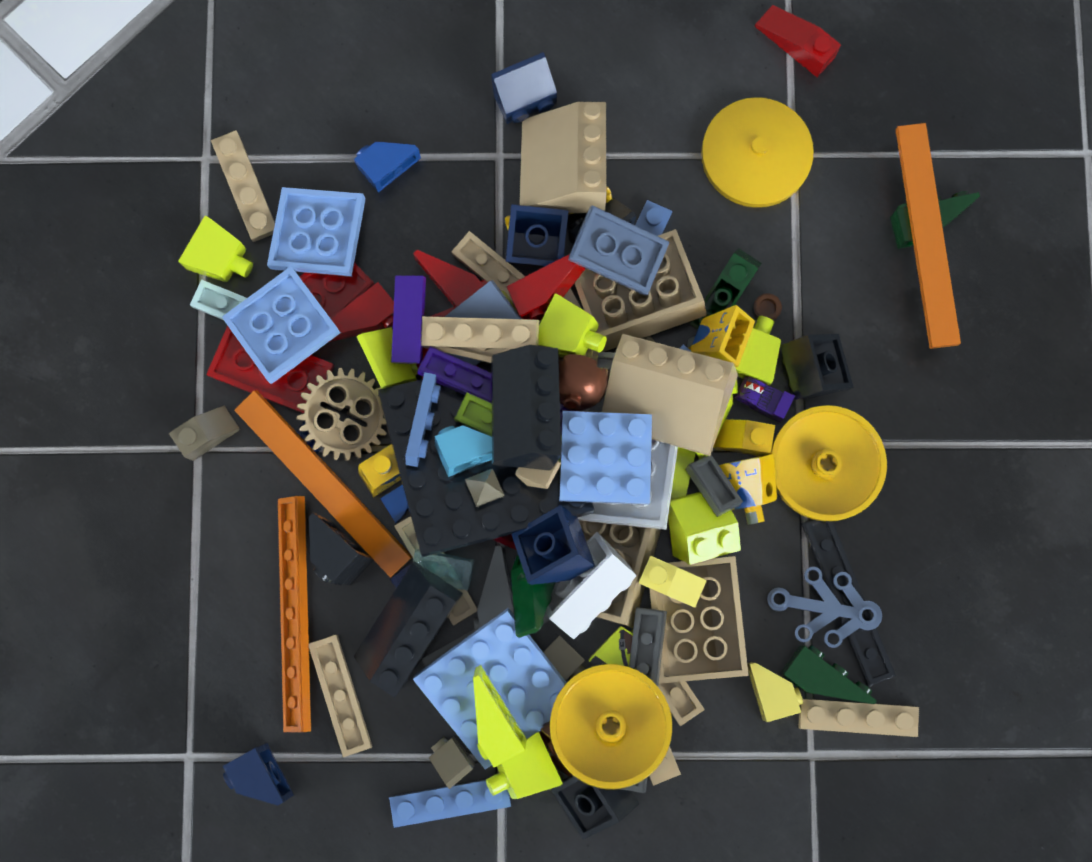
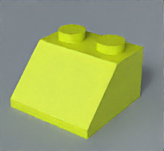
(378, 350)
(698, 532)

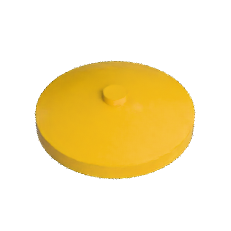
(757, 152)
(828, 463)
(611, 726)

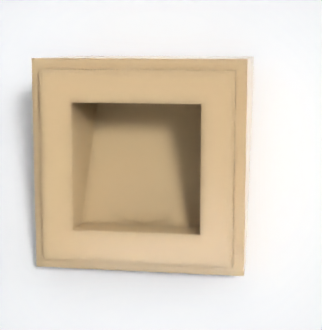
(537, 477)

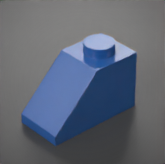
(385, 162)

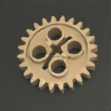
(332, 439)

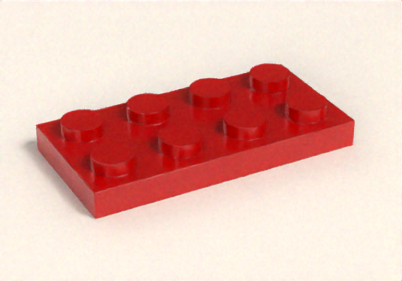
(237, 369)

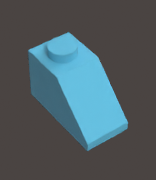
(462, 448)

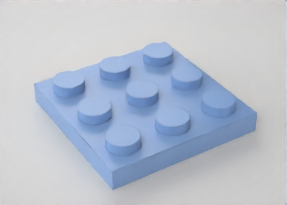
(316, 231)
(281, 325)
(605, 457)

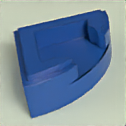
(396, 503)

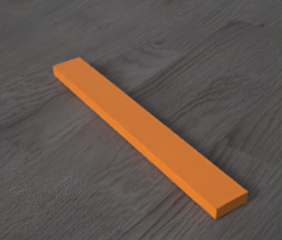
(927, 236)
(323, 483)
(294, 614)

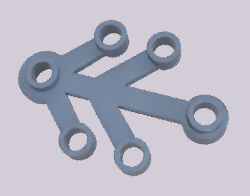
(829, 608)

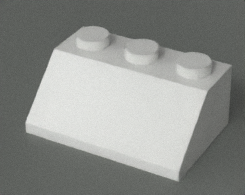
(585, 596)

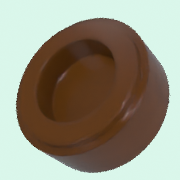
(768, 306)

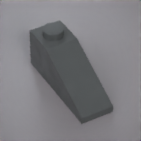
(496, 592)

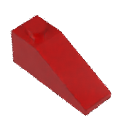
(799, 39)
(452, 281)
(534, 292)
(365, 314)

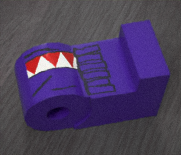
(764, 399)

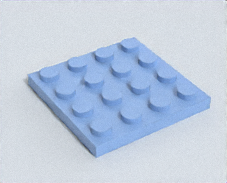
(514, 666)

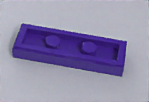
(407, 319)

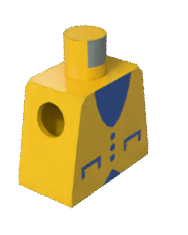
(723, 335)
(380, 471)
(755, 484)

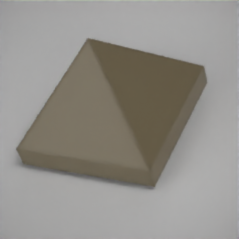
(484, 487)

